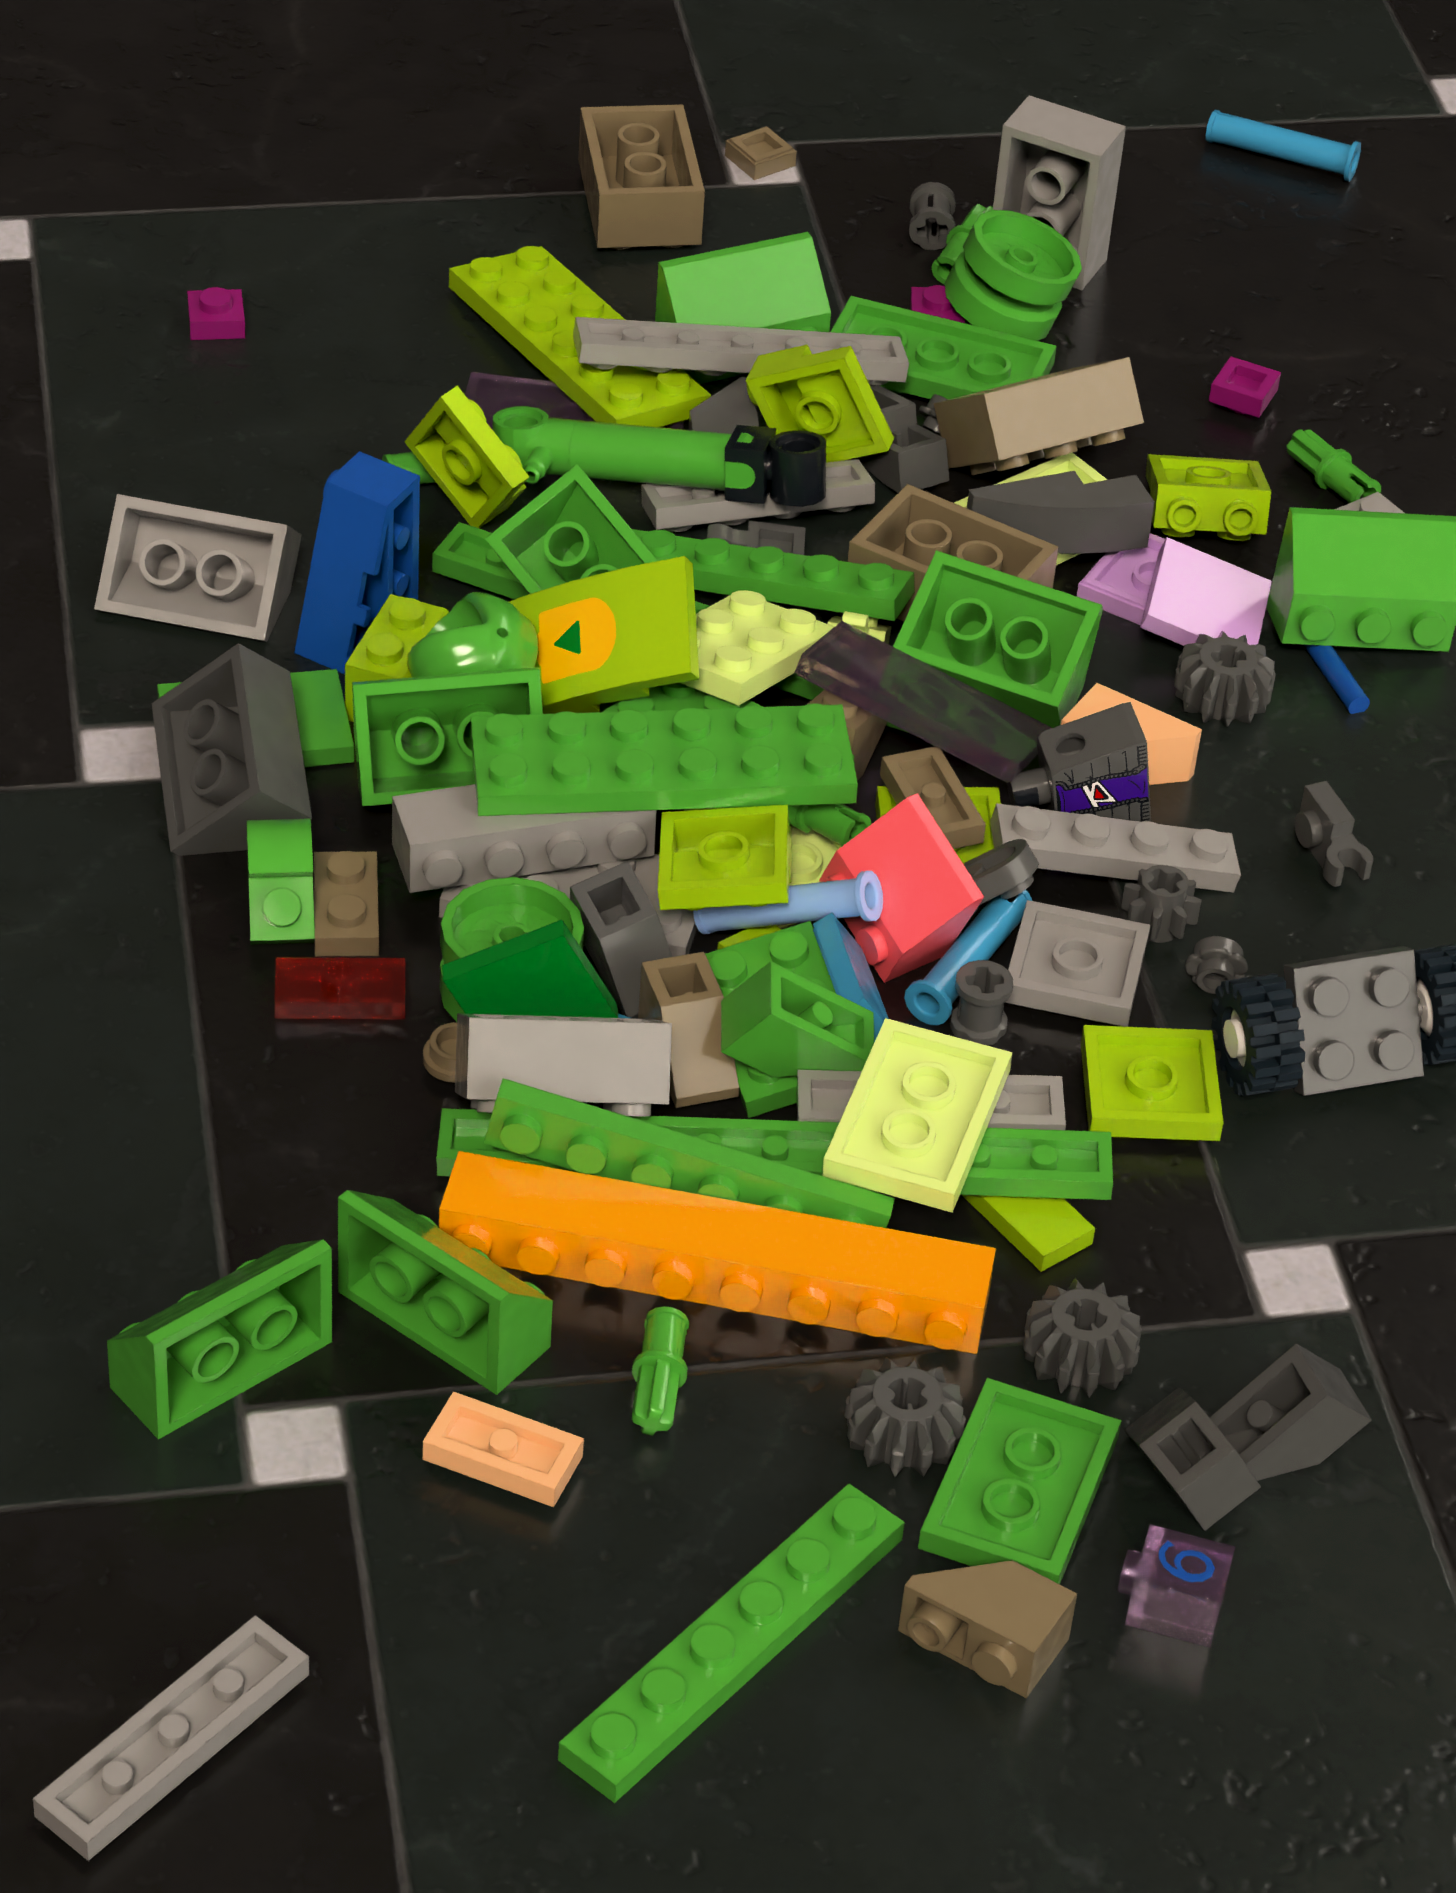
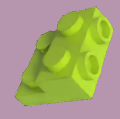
(821, 396)
(467, 458)
(1208, 496)
(724, 857)

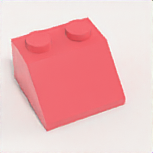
(923, 888)

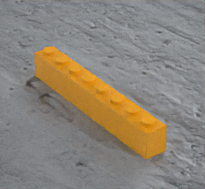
(720, 1252)

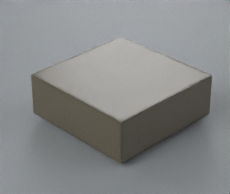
(760, 153)

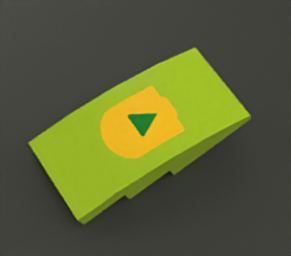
(614, 634)

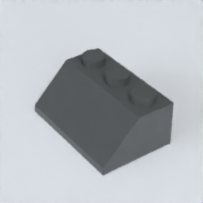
(229, 753)

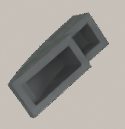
(916, 453)
(1072, 514)

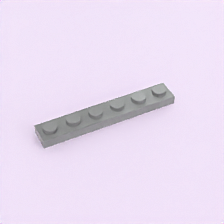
(723, 348)

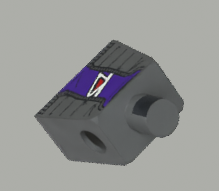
(1090, 768)

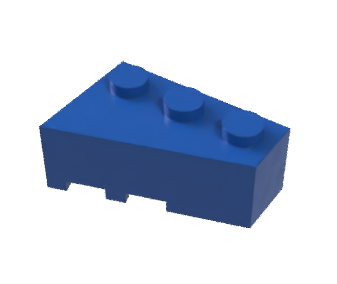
(359, 556)

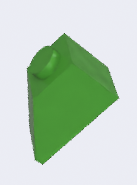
(793, 1024)

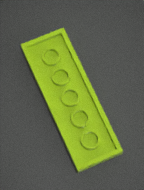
(535, 306)

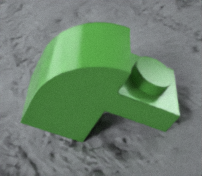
(280, 881)

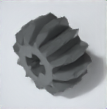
(1224, 678)
(1082, 1337)
(904, 1416)

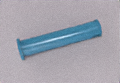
(1284, 143)
(933, 996)

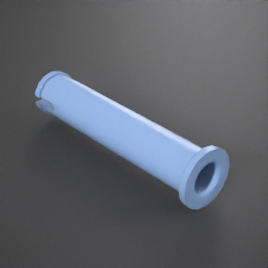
(806, 903)

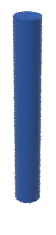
(1339, 677)

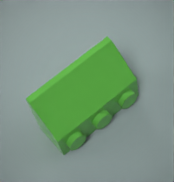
(746, 286)
(567, 536)
(1365, 580)
(1002, 636)
(418, 729)
(439, 1291)
(224, 1337)

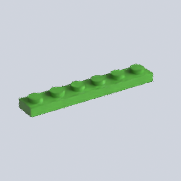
(788, 577)
(640, 1152)
(729, 1643)

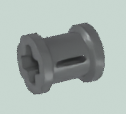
(924, 216)
(982, 994)

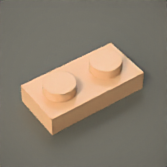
(503, 1449)

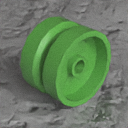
(1012, 274)
(498, 912)

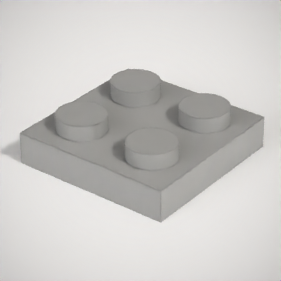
(1077, 963)

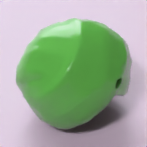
(476, 637)

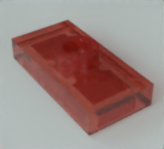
(339, 988)

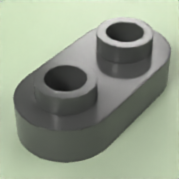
(1003, 870)

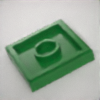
(530, 976)

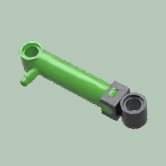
(741, 463)

